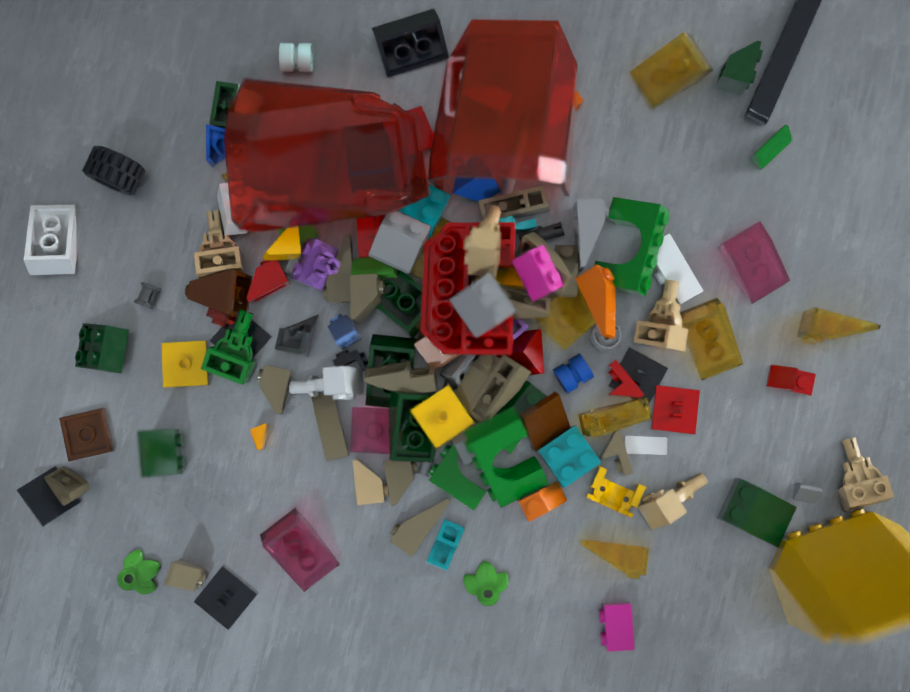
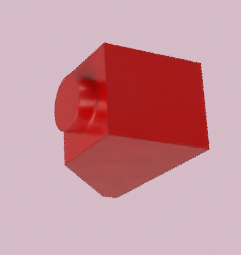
(267, 280)

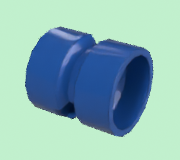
(573, 373)

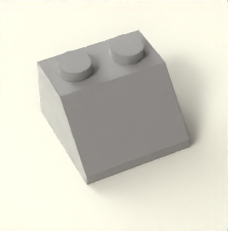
(400, 241)
(482, 305)

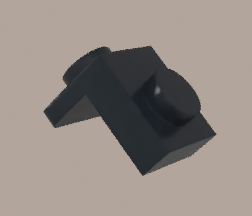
(345, 358)

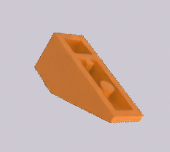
(600, 297)

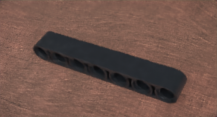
(782, 60)

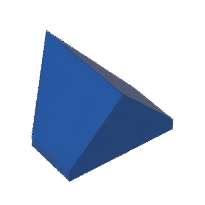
(214, 145)
(476, 188)

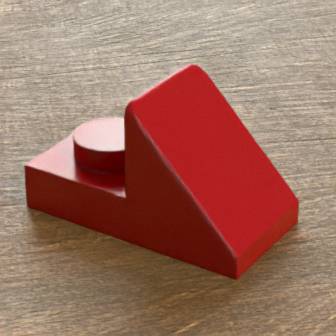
(791, 379)
(628, 387)

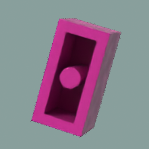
(538, 273)
(617, 626)

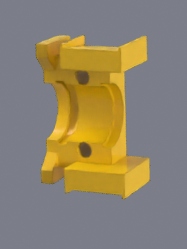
(613, 494)

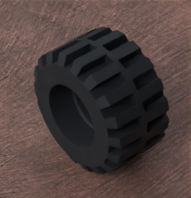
(113, 170)

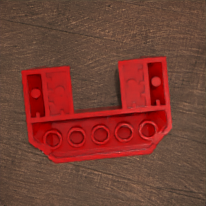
(447, 276)

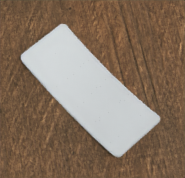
(646, 445)

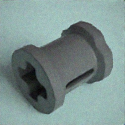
(147, 295)

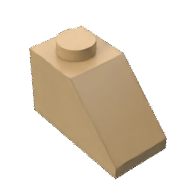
(368, 485)

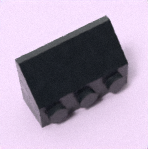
(410, 42)

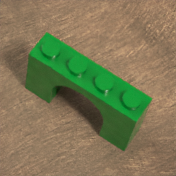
(651, 220)
(486, 441)
(451, 480)

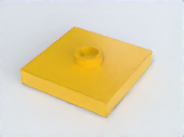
(183, 364)
(442, 417)

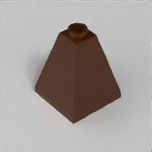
(221, 291)

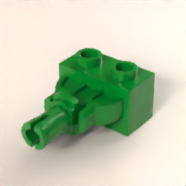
(232, 353)

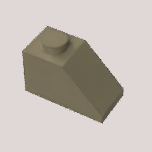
(569, 256)
(364, 295)
(275, 386)
(398, 477)
(185, 575)

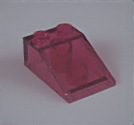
(755, 262)
(370, 430)
(298, 549)

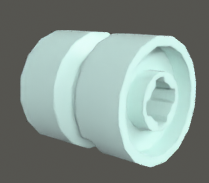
(296, 57)

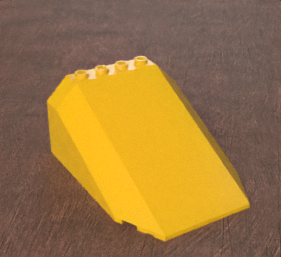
(845, 577)

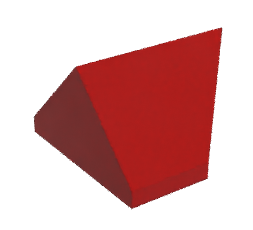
(529, 351)

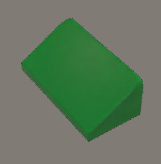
(772, 147)

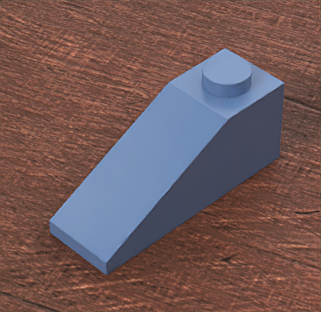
(343, 331)

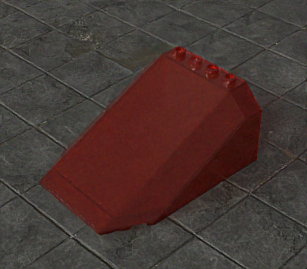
(507, 105)
(318, 156)

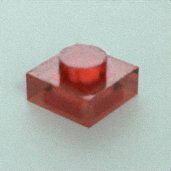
(220, 318)

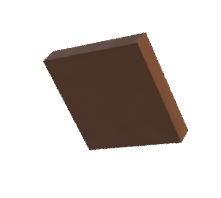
(545, 421)
(86, 434)

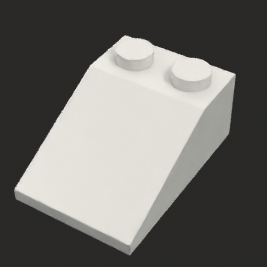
(51, 240)

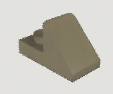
(617, 447)
(66, 485)

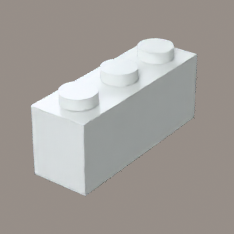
(673, 266)

